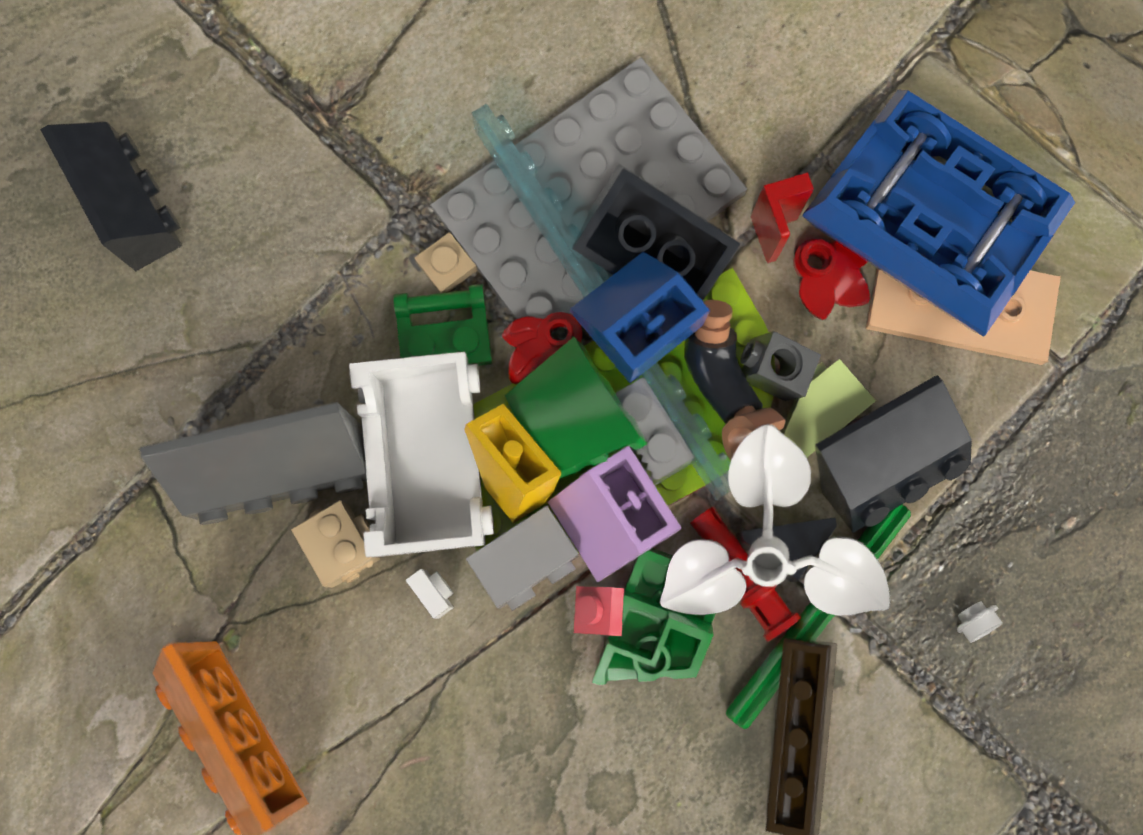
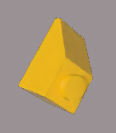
(511, 463)

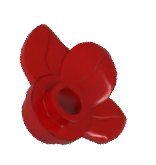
(834, 282)
(534, 342)

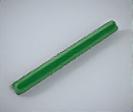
(812, 623)

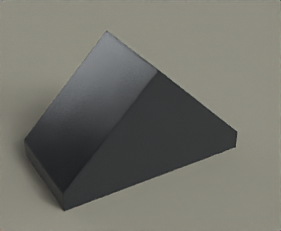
(800, 538)

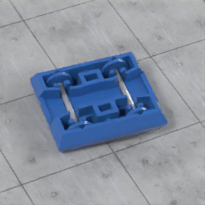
(933, 220)

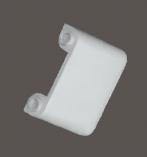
(418, 454)

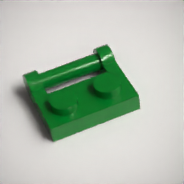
(445, 337)

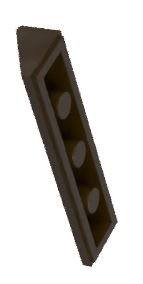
(801, 737)

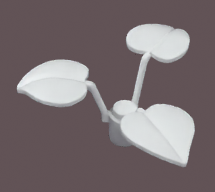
(770, 472)

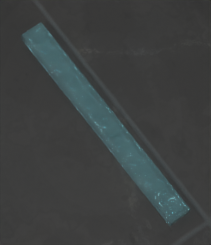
(587, 276)

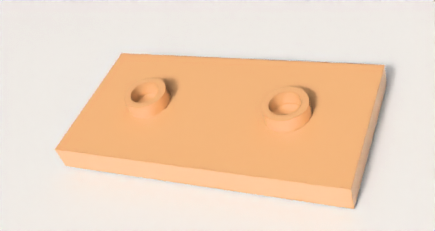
(1018, 333)

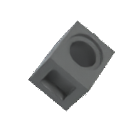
(795, 362)

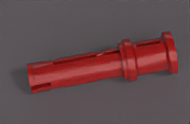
(761, 600)

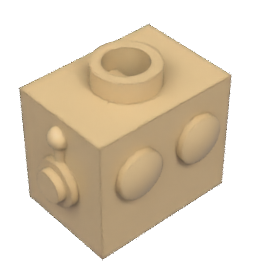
(335, 544)

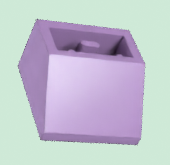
(613, 514)

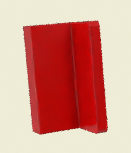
(776, 206)

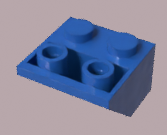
(640, 314)

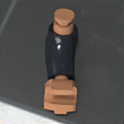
(717, 373)

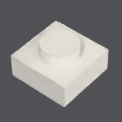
(432, 592)

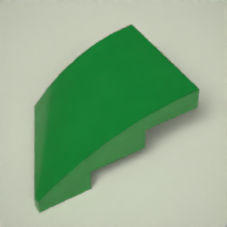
(573, 411)
(653, 638)

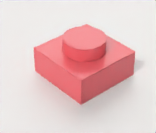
(598, 610)

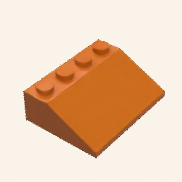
(227, 736)

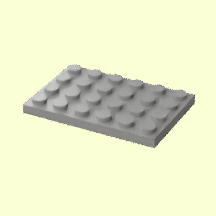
(620, 122)

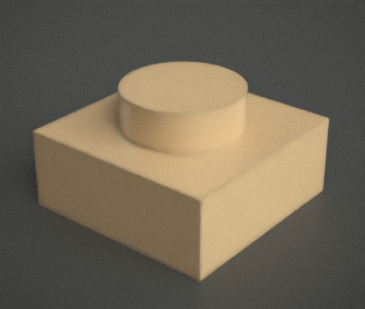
(446, 263)

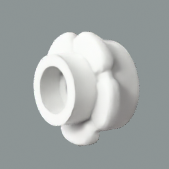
(978, 621)

